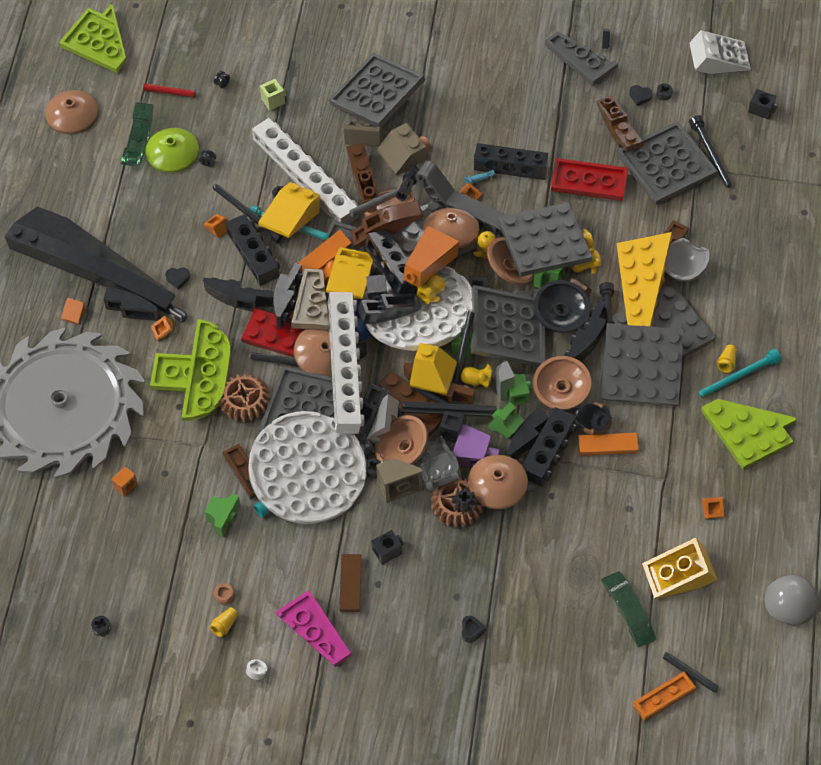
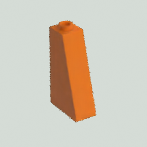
(430, 256)

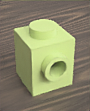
(272, 94)

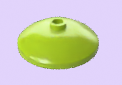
(172, 150)

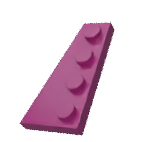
(313, 626)

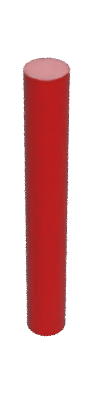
(169, 90)

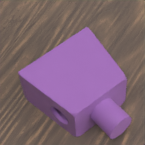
(472, 446)

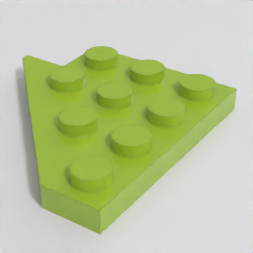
(97, 39)
(749, 431)

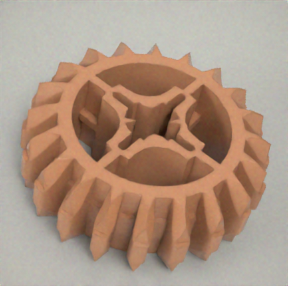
(254, 391)
(442, 498)

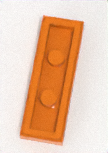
(325, 252)
(608, 444)
(664, 696)

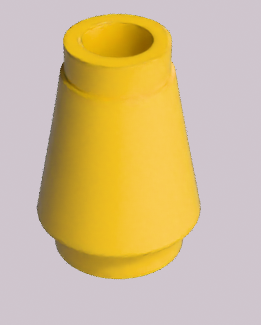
(727, 359)
(223, 623)

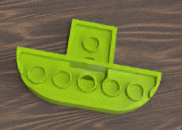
(198, 373)

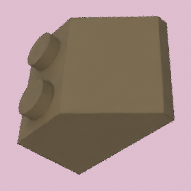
(402, 149)
(398, 479)

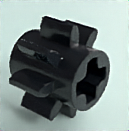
(464, 495)

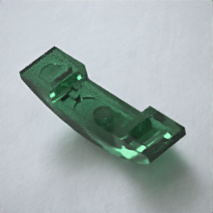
(139, 134)
(630, 608)

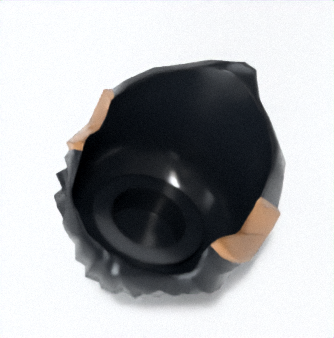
(594, 418)

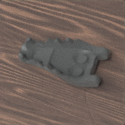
(439, 465)

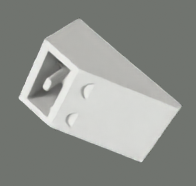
(718, 53)

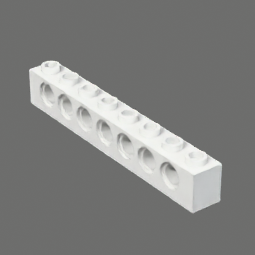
(304, 170)
(337, 304)

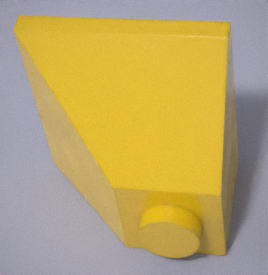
(432, 369)

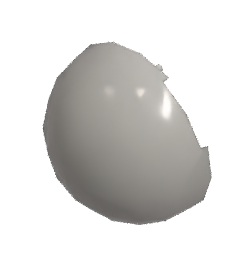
(686, 261)
(791, 599)

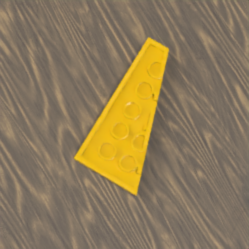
(642, 275)

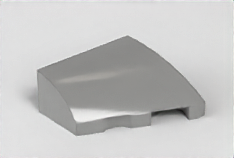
(504, 380)
(387, 411)

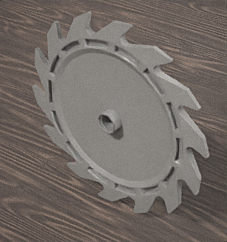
(92, 407)

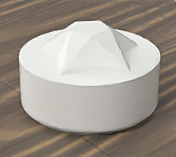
(256, 669)

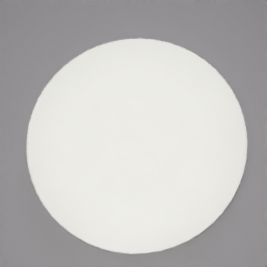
(435, 322)
(306, 468)

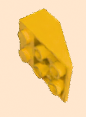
(350, 272)

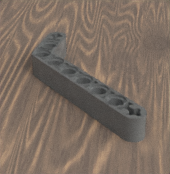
(441, 191)

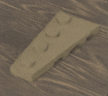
(311, 302)

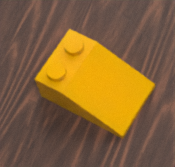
(291, 210)
(680, 570)

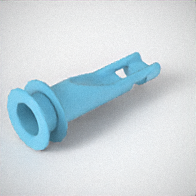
(479, 177)

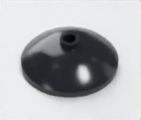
(564, 297)

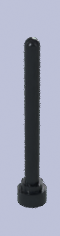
(697, 124)
(275, 237)
(606, 291)

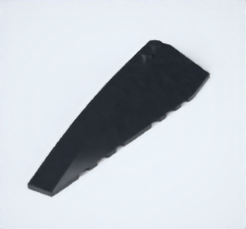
(74, 250)

